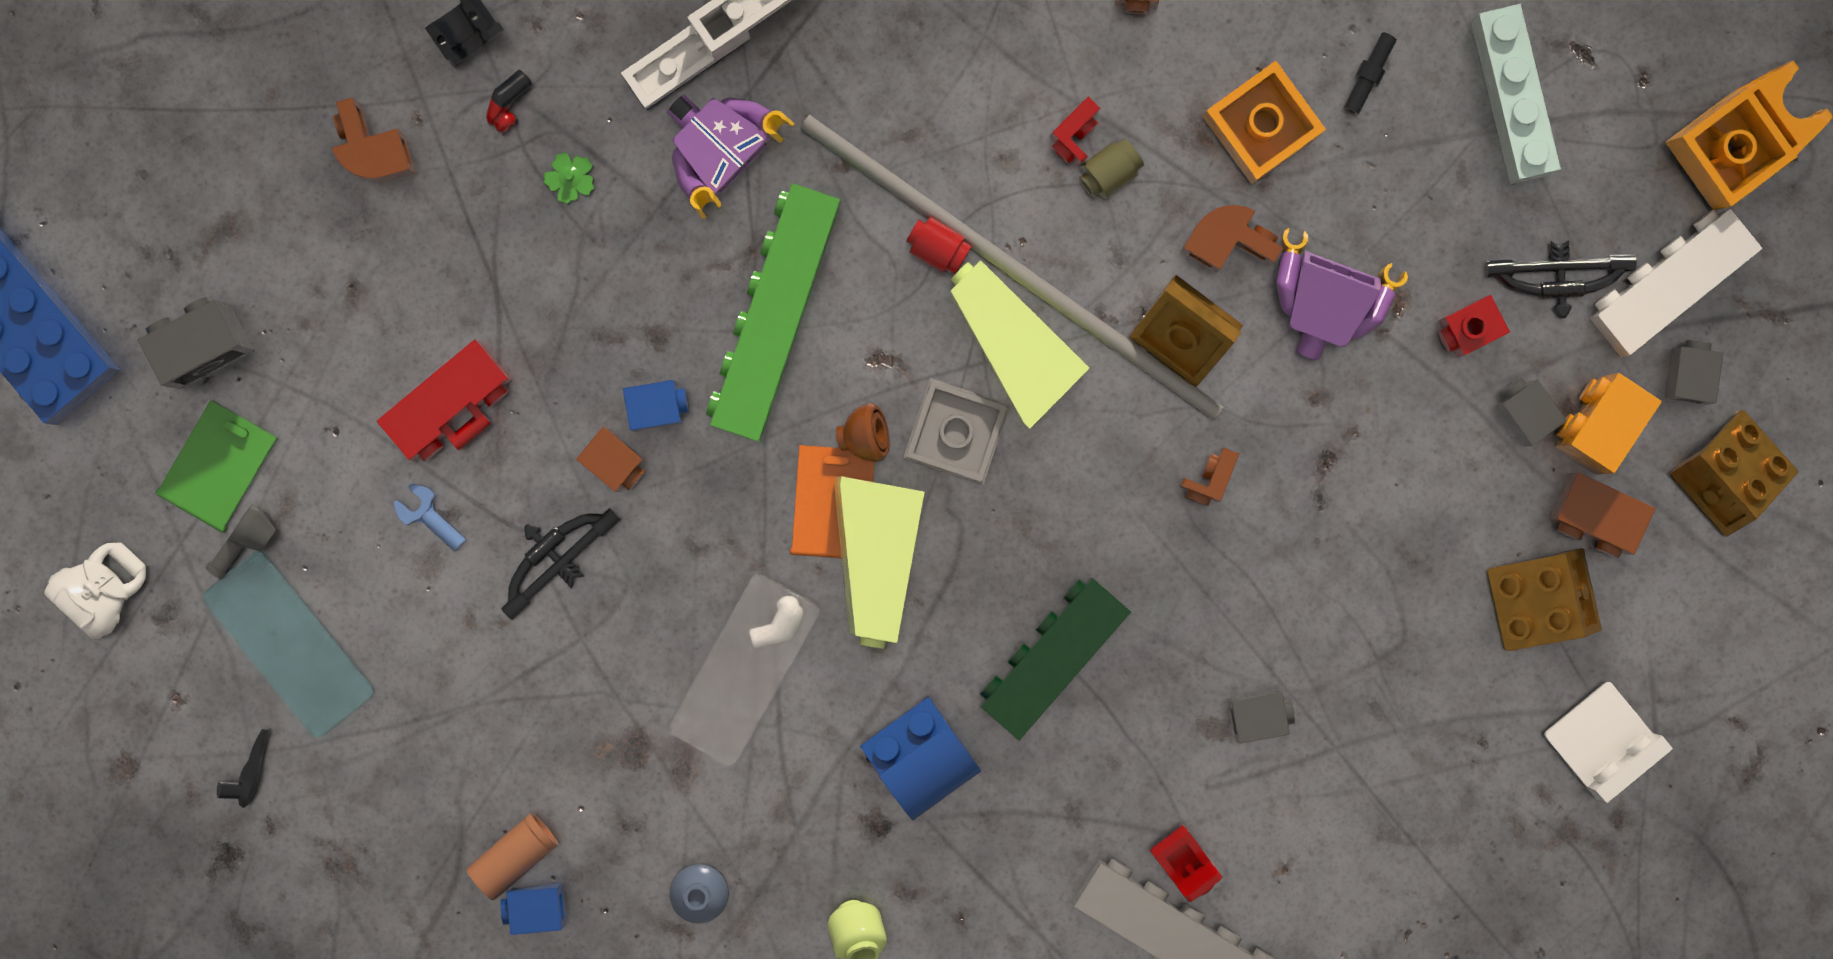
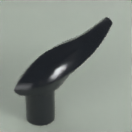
(249, 775)

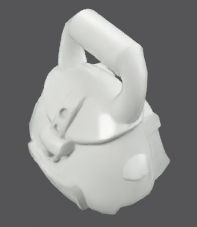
(94, 593)

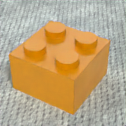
(1263, 122)
(1606, 423)

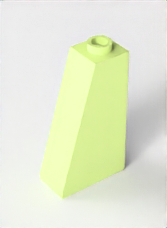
(1018, 345)
(877, 551)

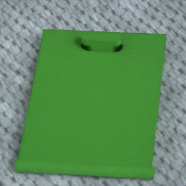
(216, 466)

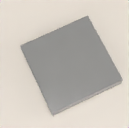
(956, 431)

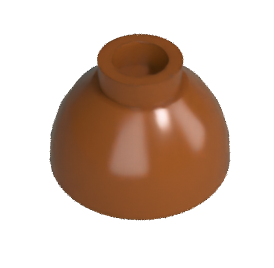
(865, 433)

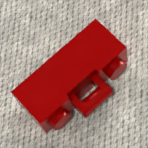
(429, 410)

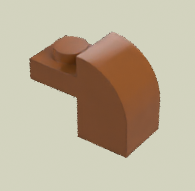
(373, 157)
(1222, 230)

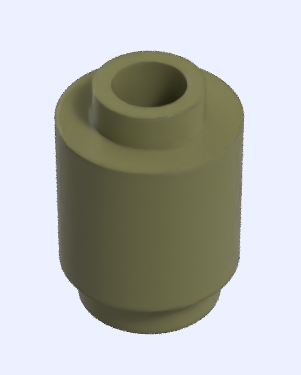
(1110, 169)

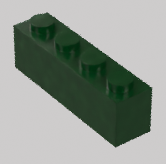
(1054, 658)

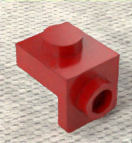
(1186, 864)

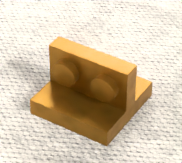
(1186, 331)

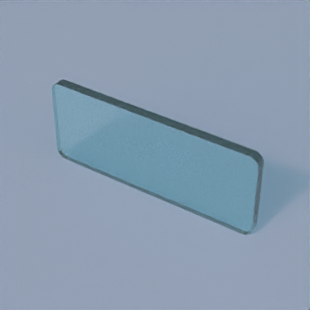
(288, 644)

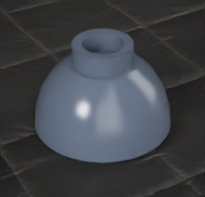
(698, 893)

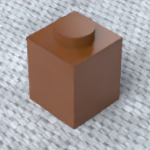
(612, 461)

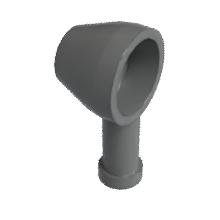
(251, 532)

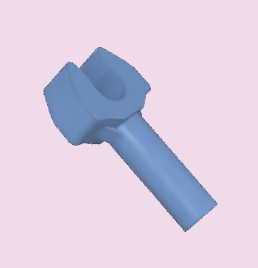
(429, 517)

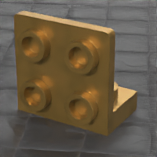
(1736, 474)
(1545, 600)

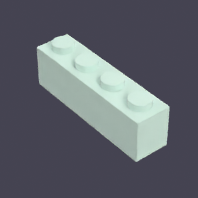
(1515, 94)

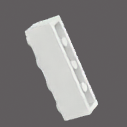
(1675, 282)

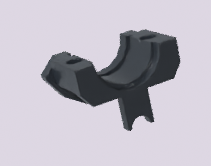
(464, 30)

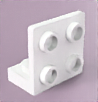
(1606, 743)

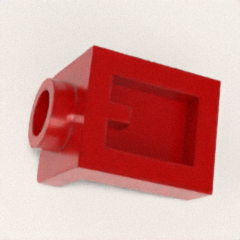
(1078, 123)

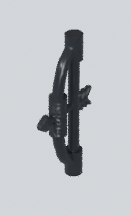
(1560, 254)
(567, 571)

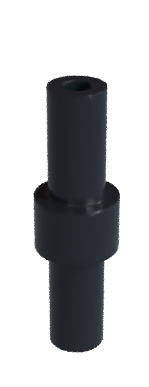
(1370, 73)

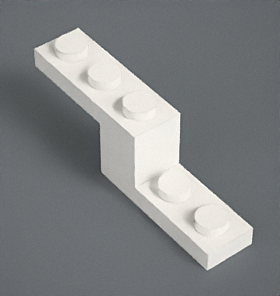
(713, 34)

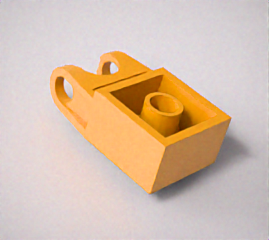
(1761, 136)

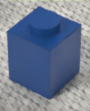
(655, 405)
(534, 909)

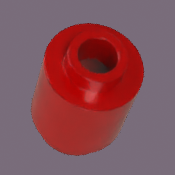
(938, 245)

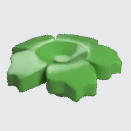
(570, 177)

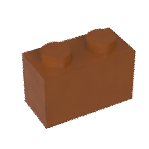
(1602, 515)

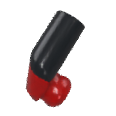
(502, 99)

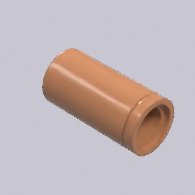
(512, 856)

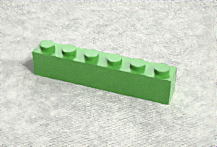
(775, 312)

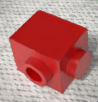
(1472, 327)

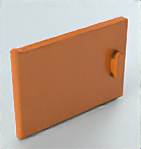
(815, 502)

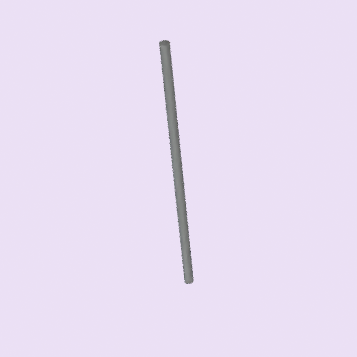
(1013, 268)

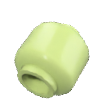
(856, 931)

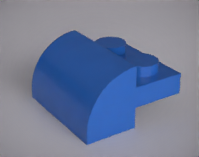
(920, 758)

